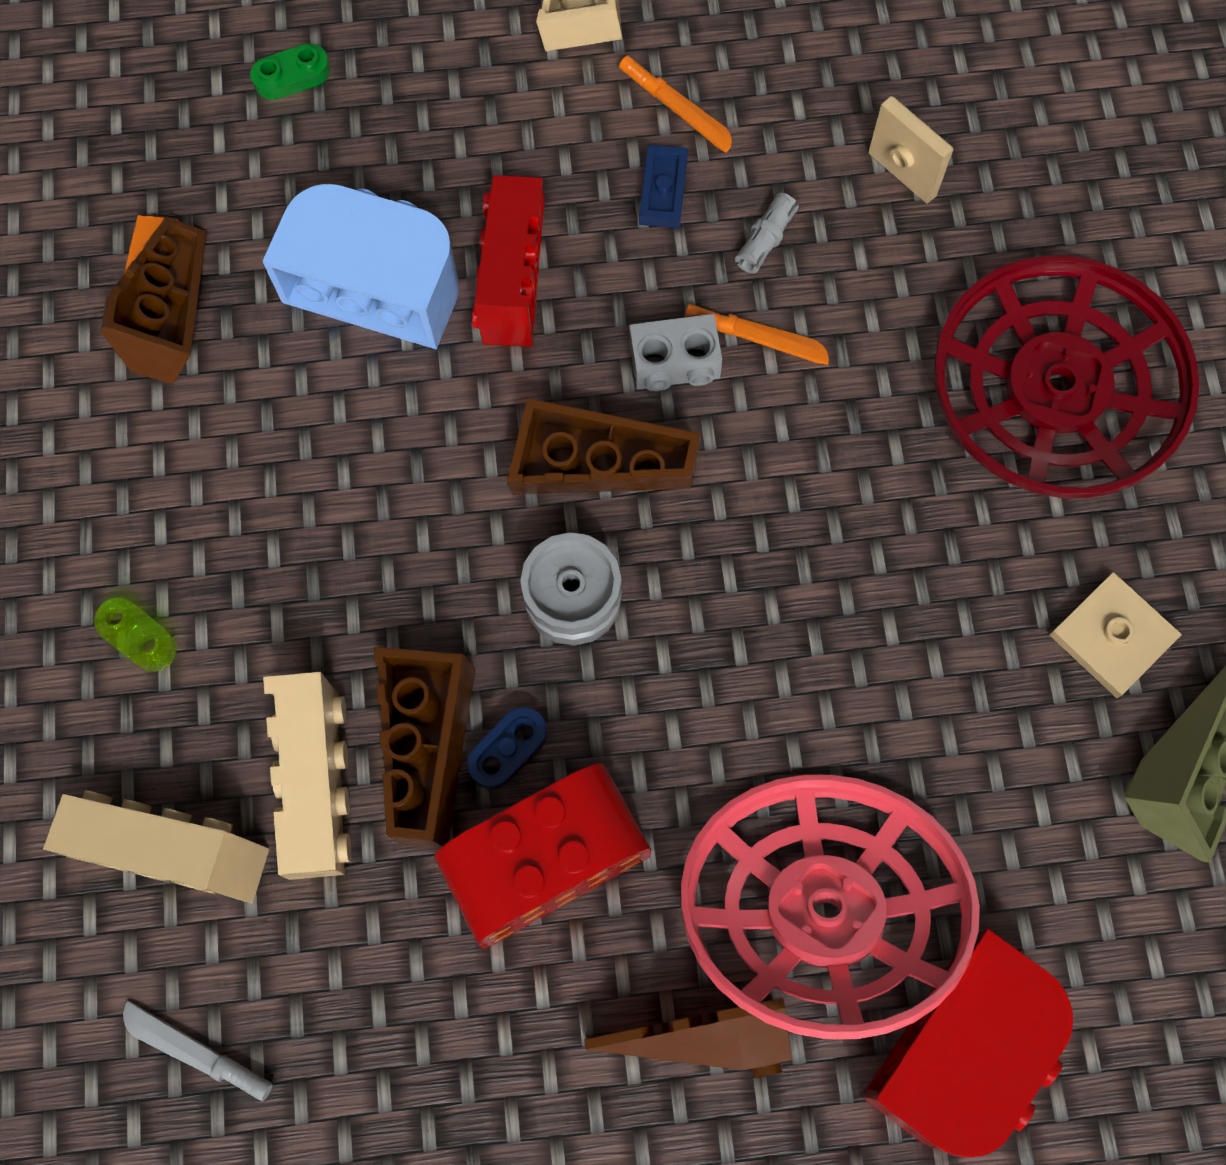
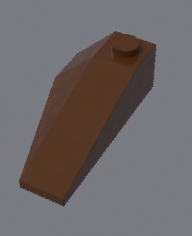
(155, 303)
(717, 1039)

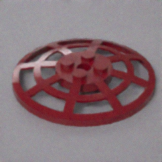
(1078, 361)

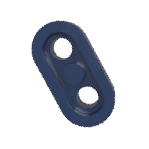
(507, 748)

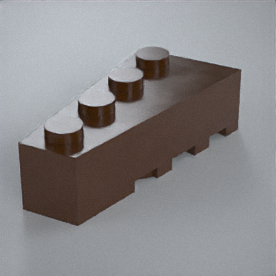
(597, 452)
(422, 740)

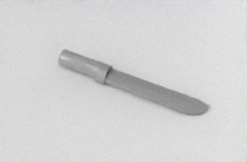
(183, 1047)

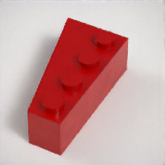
(509, 261)

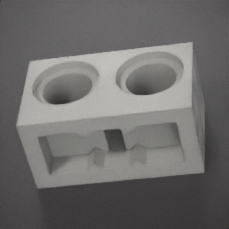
(672, 341)

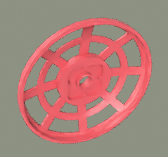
(836, 881)

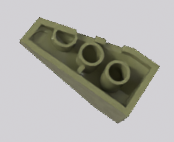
(1184, 777)

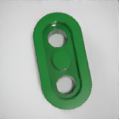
(290, 71)

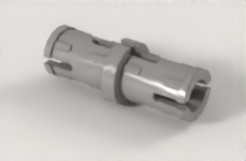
(766, 233)

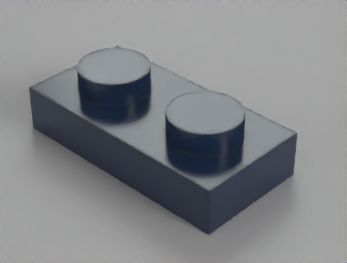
(663, 186)

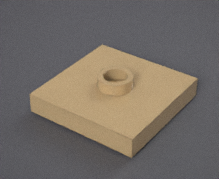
(910, 149)
(1115, 635)

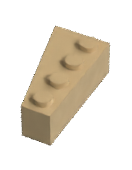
(578, 23)
(308, 776)
(156, 845)

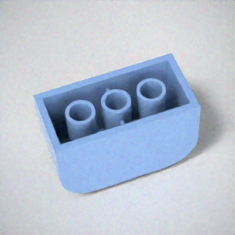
(365, 262)

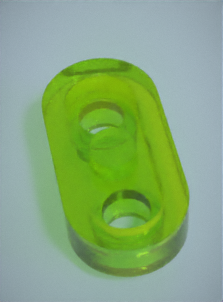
(133, 632)

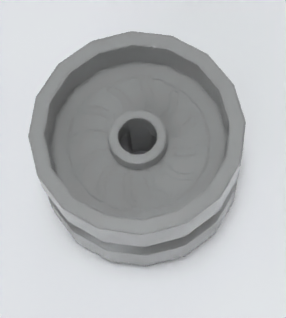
(571, 563)

